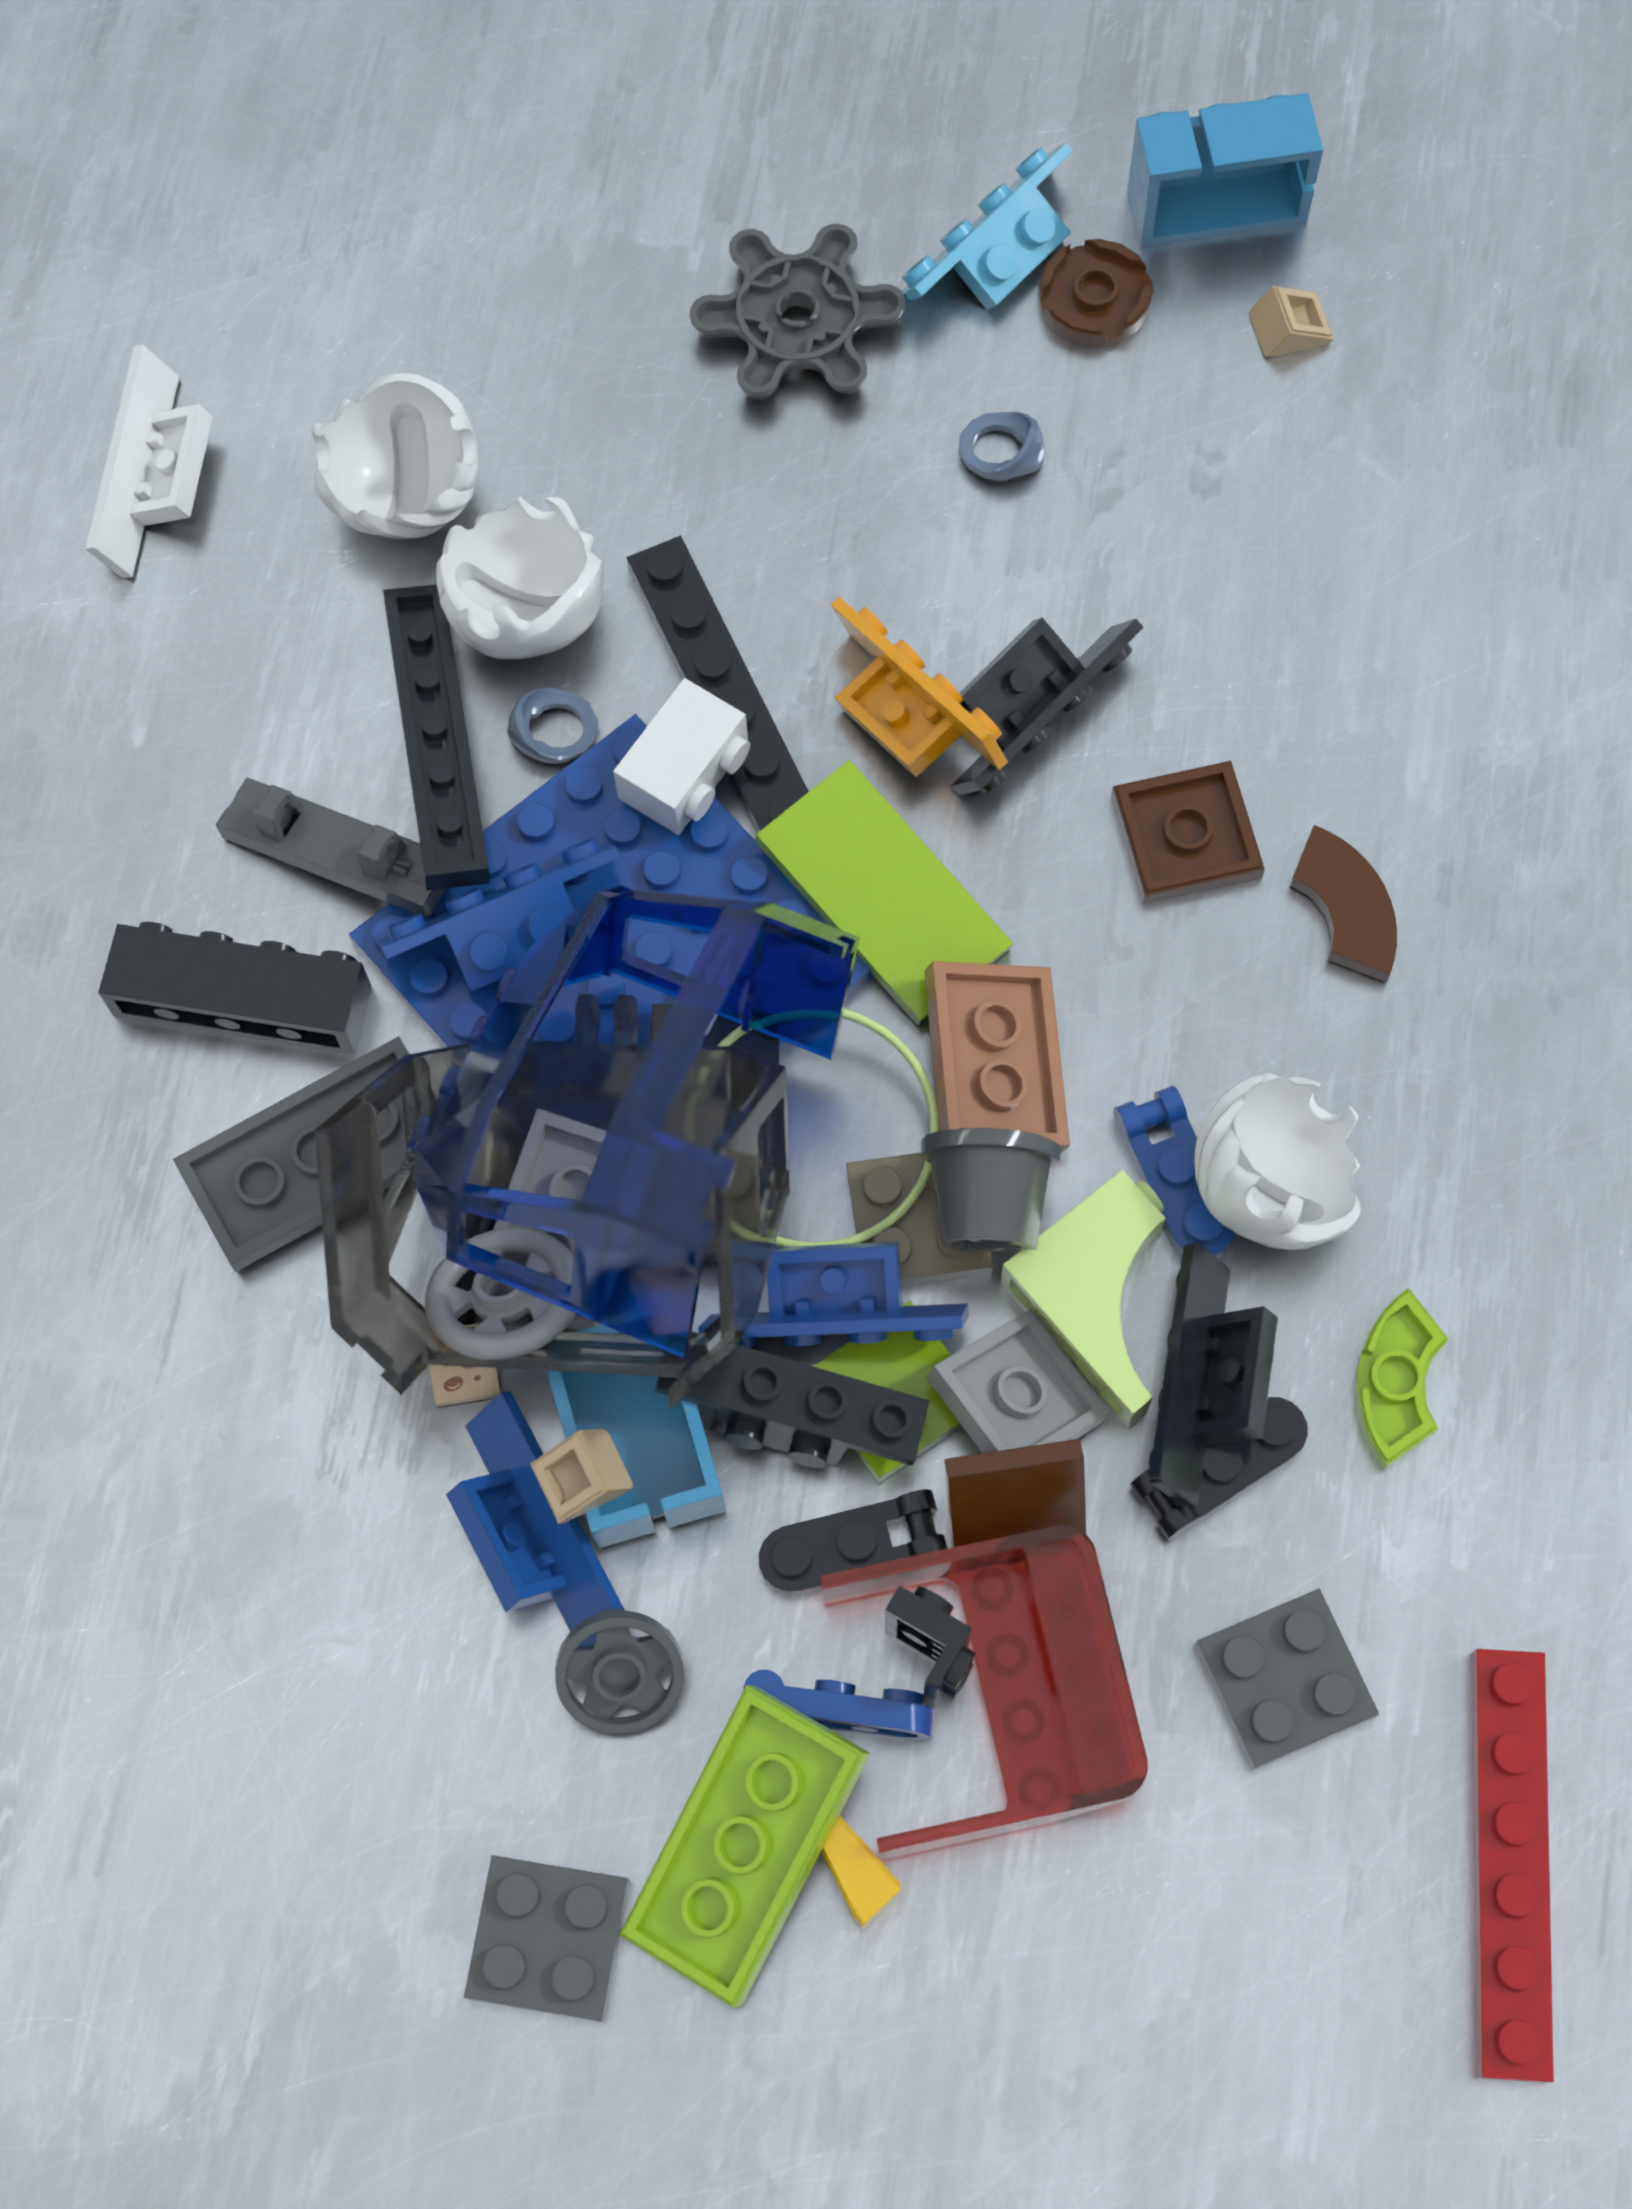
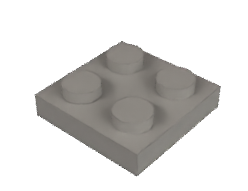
(1017, 1389)

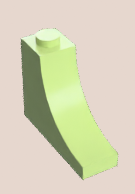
(1078, 1284)

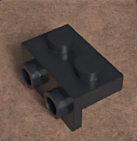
(926, 1626)

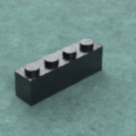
(236, 987)

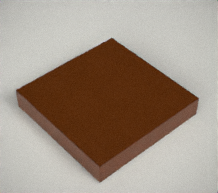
(1187, 832)
(1015, 1491)

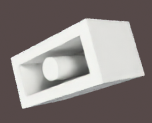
(682, 757)

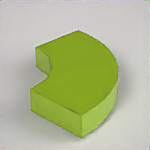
(1392, 1379)

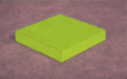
(901, 1366)

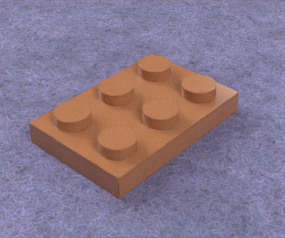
(996, 1048)

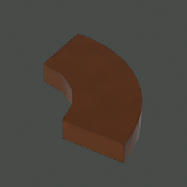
(1353, 902)

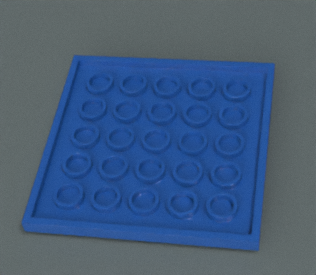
(578, 804)

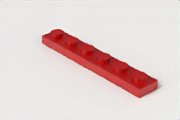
(1511, 1867)

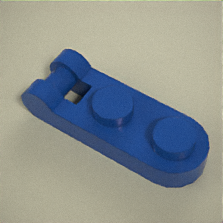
(1171, 1170)
(837, 1707)

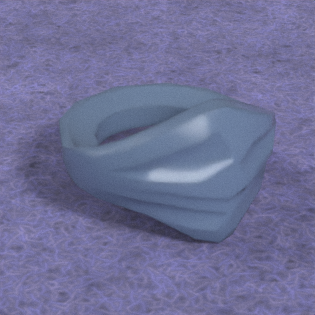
(1026, 430)
(532, 705)

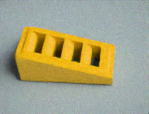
(859, 1874)

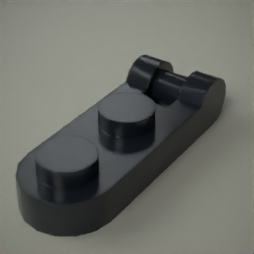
(1231, 1468)
(856, 1538)

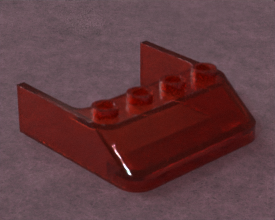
(1044, 1672)

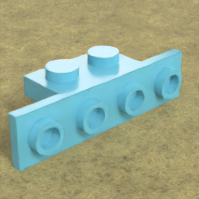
(1003, 242)

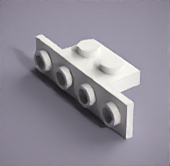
(149, 463)

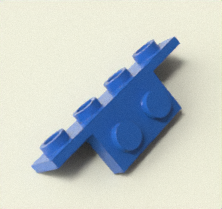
(500, 927)
(843, 1292)
(515, 1529)

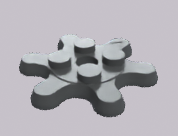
(807, 280)

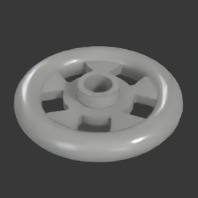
(499, 1302)

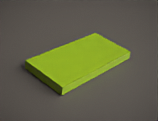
(881, 884)
(744, 1845)

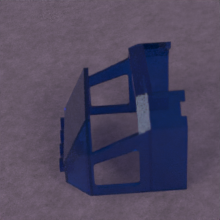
(645, 1201)

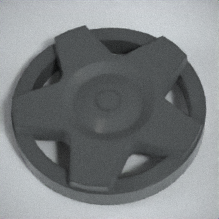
(619, 1671)

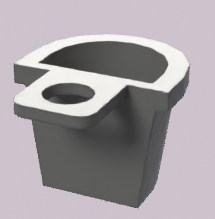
(989, 1186)

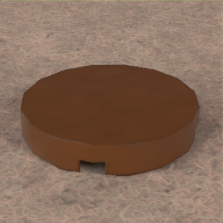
(1095, 293)

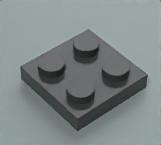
(1286, 1679)
(547, 1938)

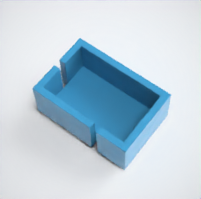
(1224, 169)
(658, 1446)

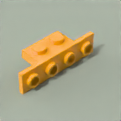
(905, 707)

